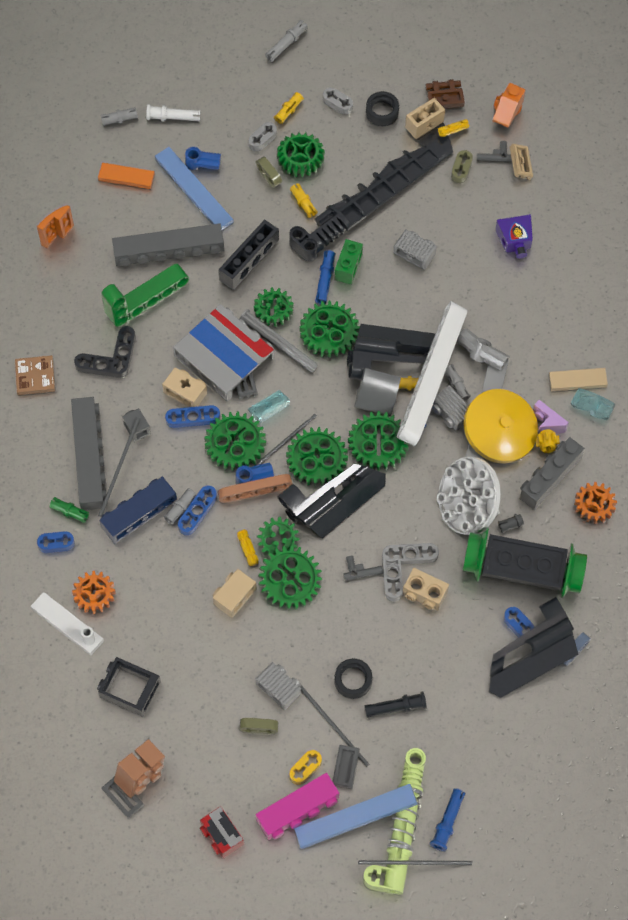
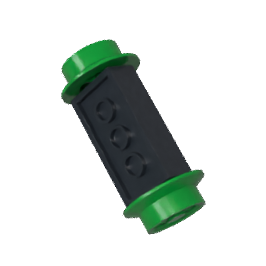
(525, 562)

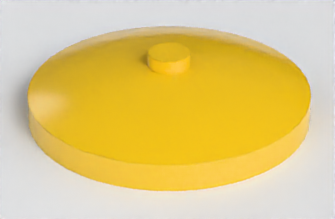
(500, 426)

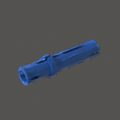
(325, 275)

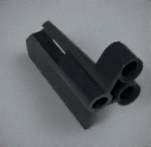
(383, 344)
(551, 646)

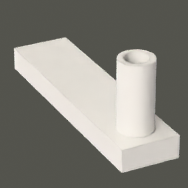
(67, 623)

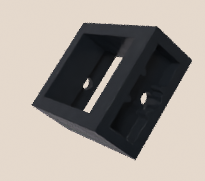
(147, 694)

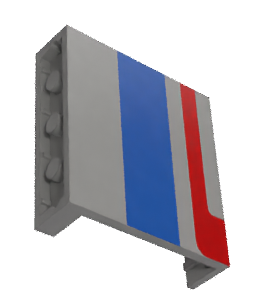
(222, 351)

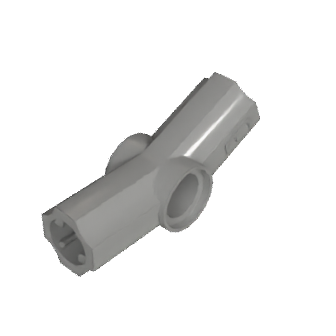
(482, 350)

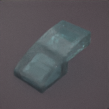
(594, 403)

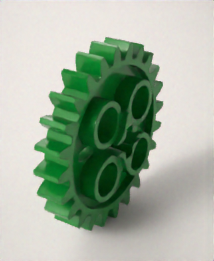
(325, 342)
(220, 432)
(360, 440)
(313, 441)
(276, 589)

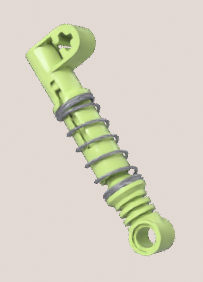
(402, 832)

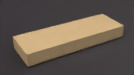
(578, 379)

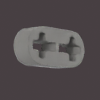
(338, 100)
(265, 138)

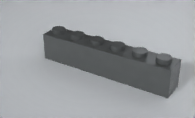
(168, 244)
(88, 453)

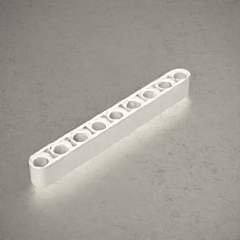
(432, 374)

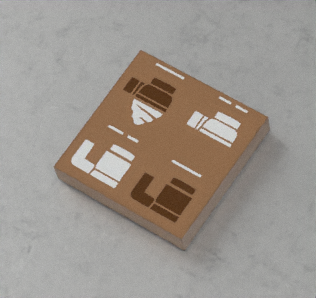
(35, 375)

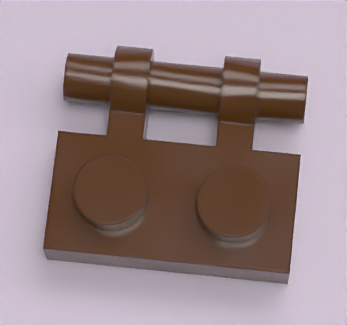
(447, 98)

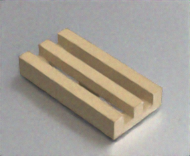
(518, 160)

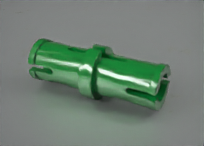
(69, 510)

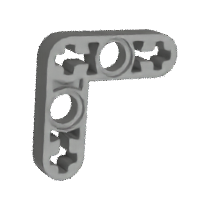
(395, 563)

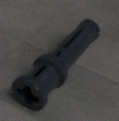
(405, 704)

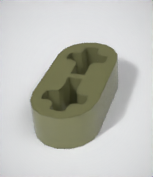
(464, 167)
(268, 172)
(259, 726)

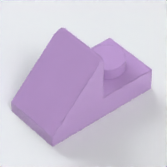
(550, 418)

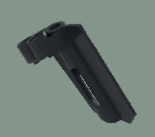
(325, 509)

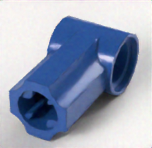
(202, 159)
(254, 473)

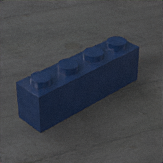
(138, 509)

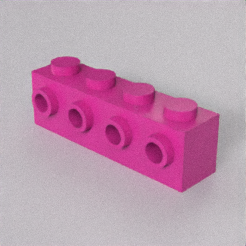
(297, 806)

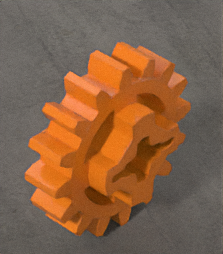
(592, 509)
(85, 592)

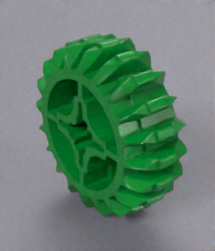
(300, 159)

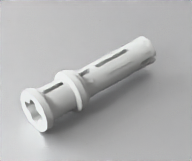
(165, 113)

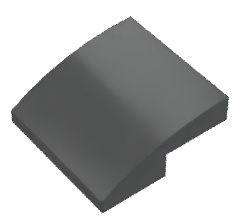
(377, 391)

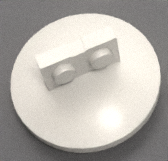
(469, 495)

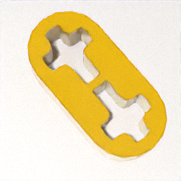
(309, 770)

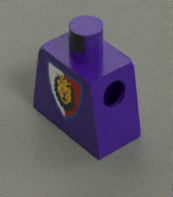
(515, 234)

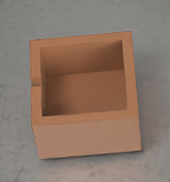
(134, 774)

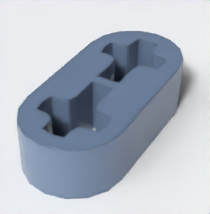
(581, 642)

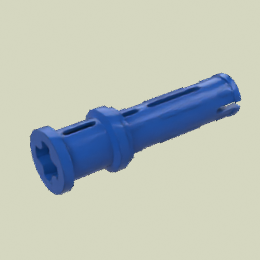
(445, 829)

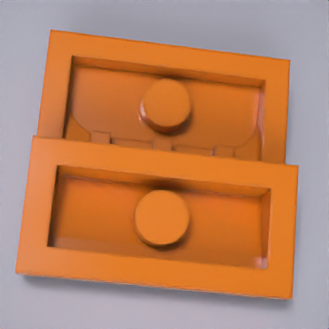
(54, 225)

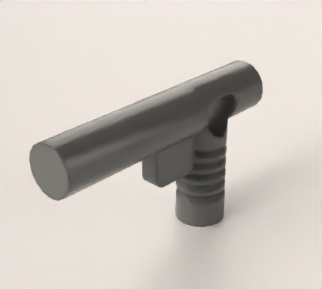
(497, 154)
(359, 570)

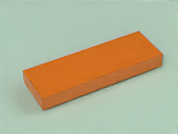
(126, 175)

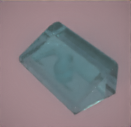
(269, 406)

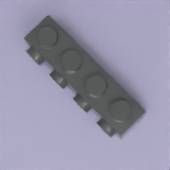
(551, 474)

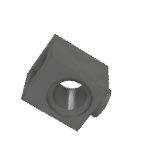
(143, 427)

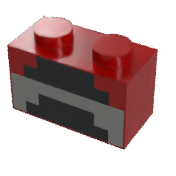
(221, 832)

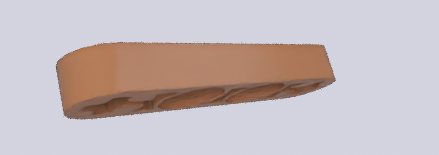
(254, 488)

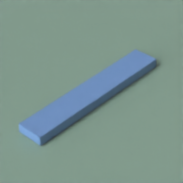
(193, 188)
(356, 816)

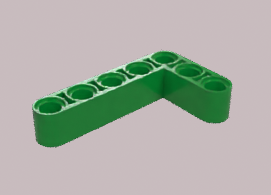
(124, 308)

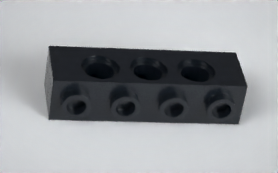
(248, 254)

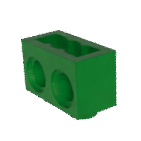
(348, 262)

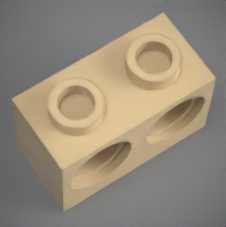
(428, 585)

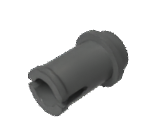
(511, 523)

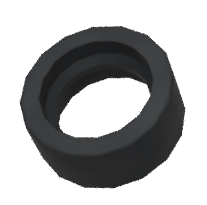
(382, 97)
(353, 693)

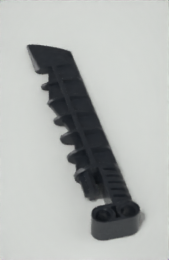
(388, 183)

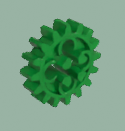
(265, 311)
(282, 528)

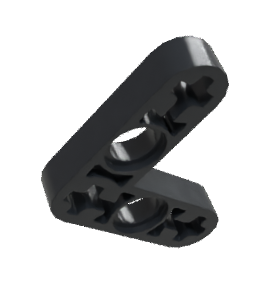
(112, 363)

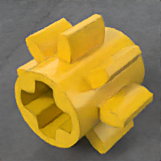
(547, 441)

